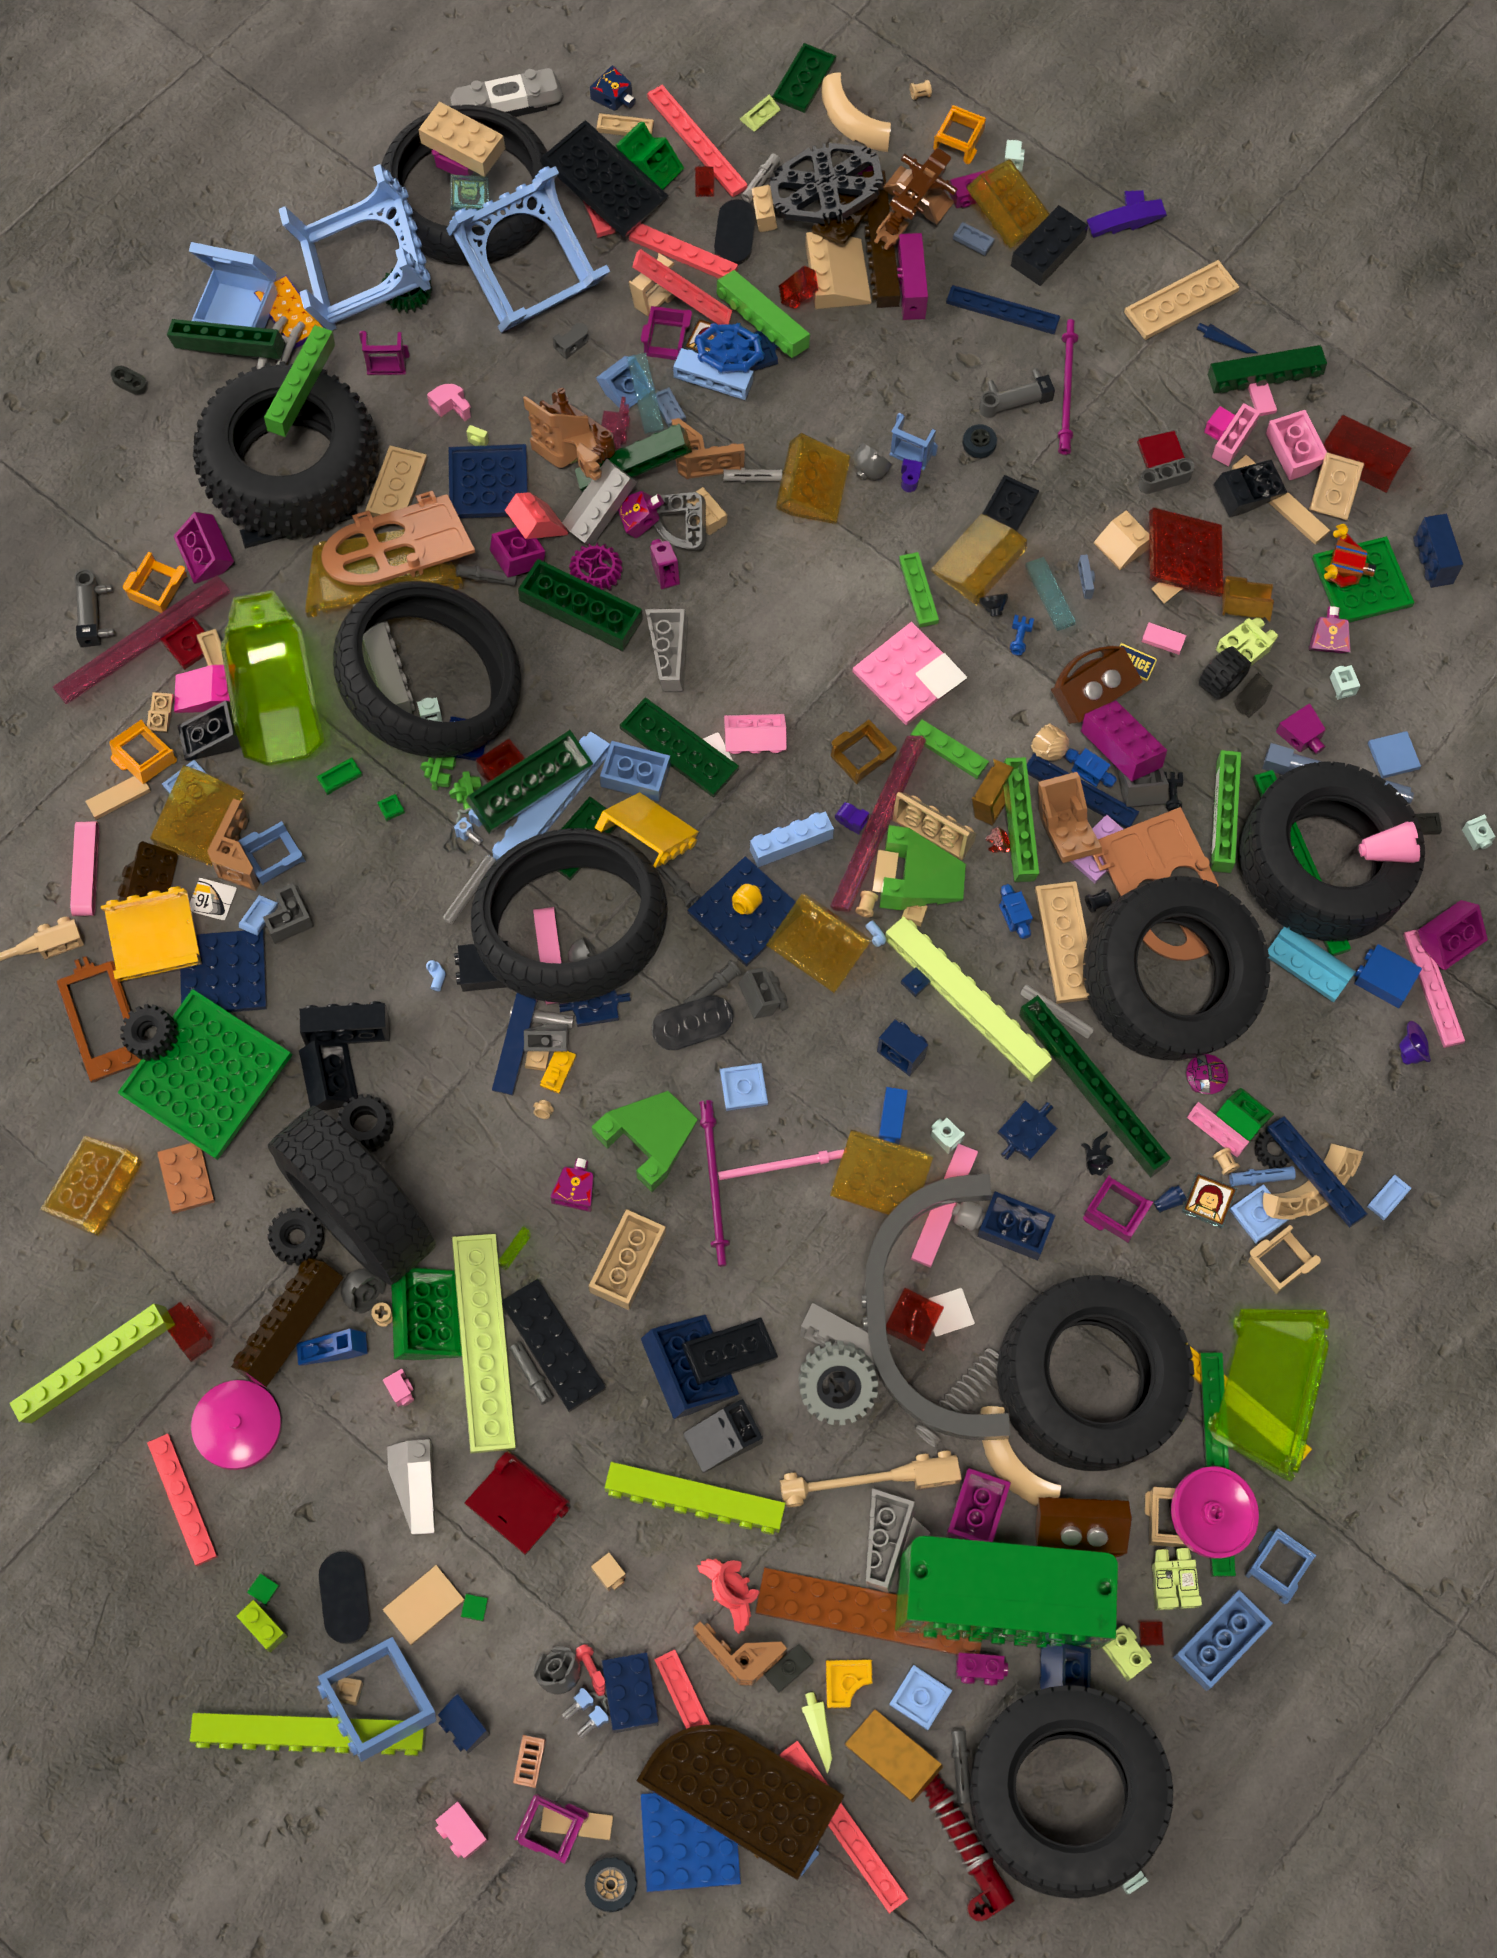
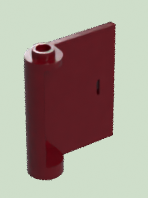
(520, 1499)

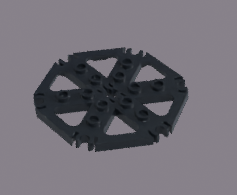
(826, 183)

